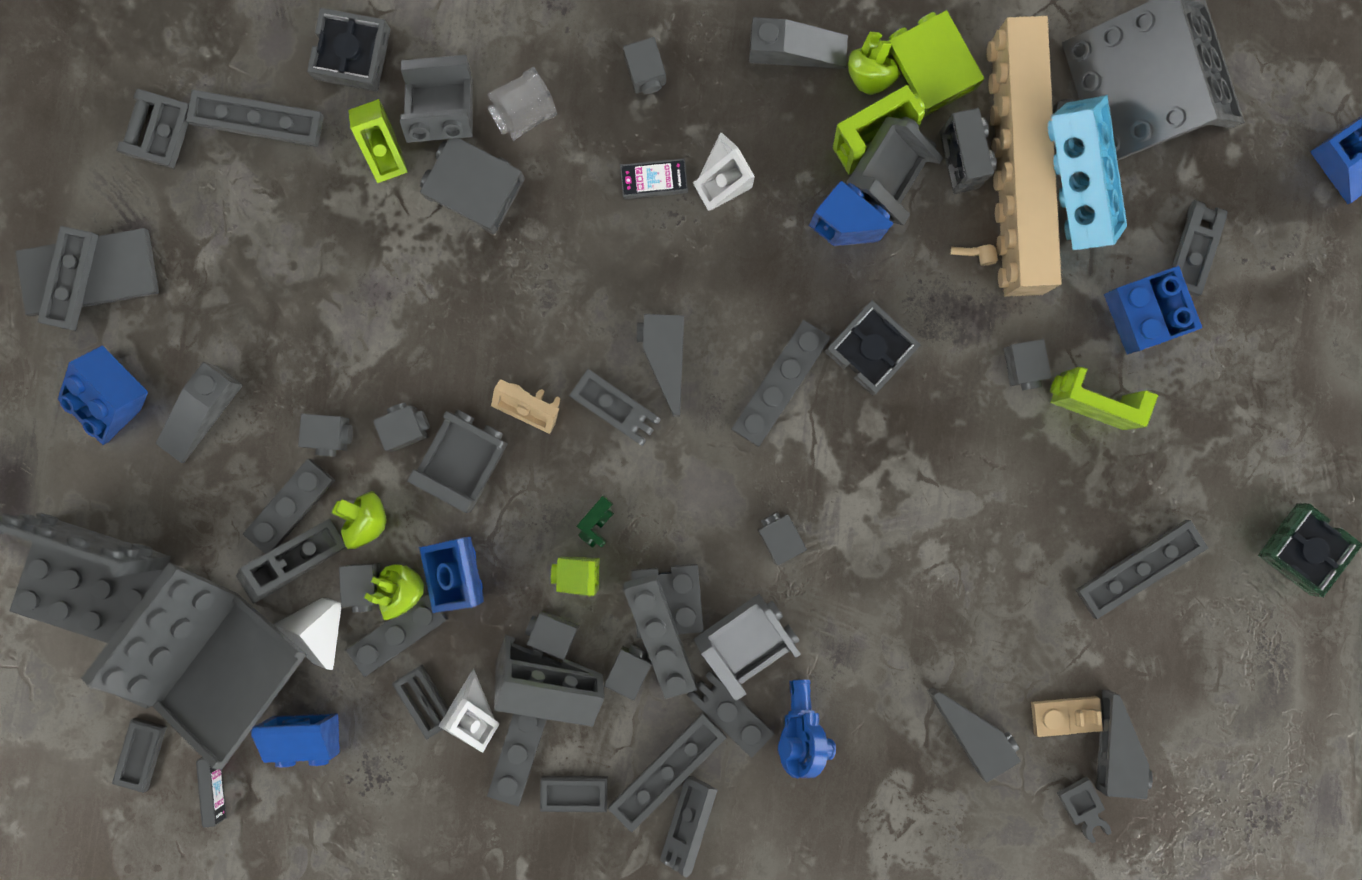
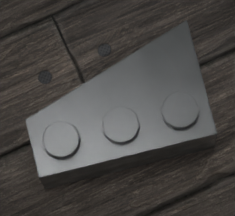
(544, 687)

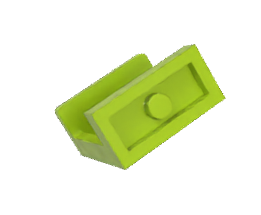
(935, 61)
(863, 126)
(1129, 413)

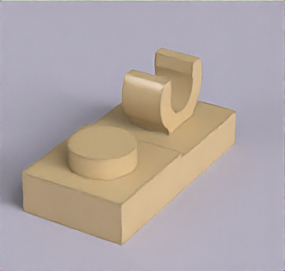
(525, 407)
(1066, 716)

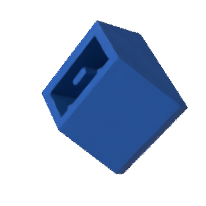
(1342, 160)
(849, 219)
(1153, 310)
(101, 394)

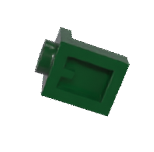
(598, 516)

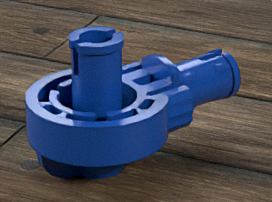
(803, 736)

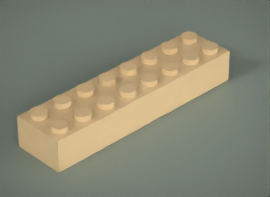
(1024, 157)

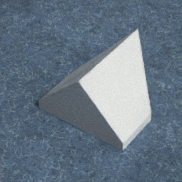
(724, 174)
(314, 631)
(470, 715)

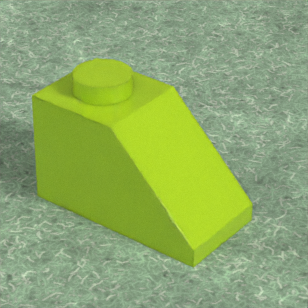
(377, 140)
(576, 575)

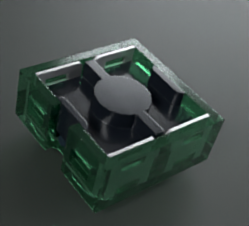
(1310, 550)

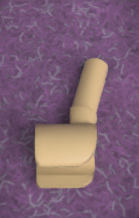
(986, 253)

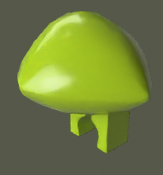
(871, 67)
(363, 519)
(397, 590)

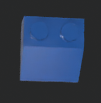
(452, 575)
(298, 739)

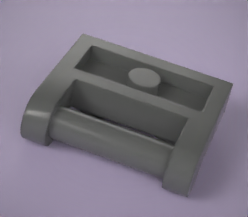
(163, 133)

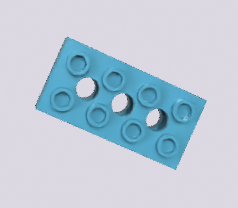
(1088, 173)

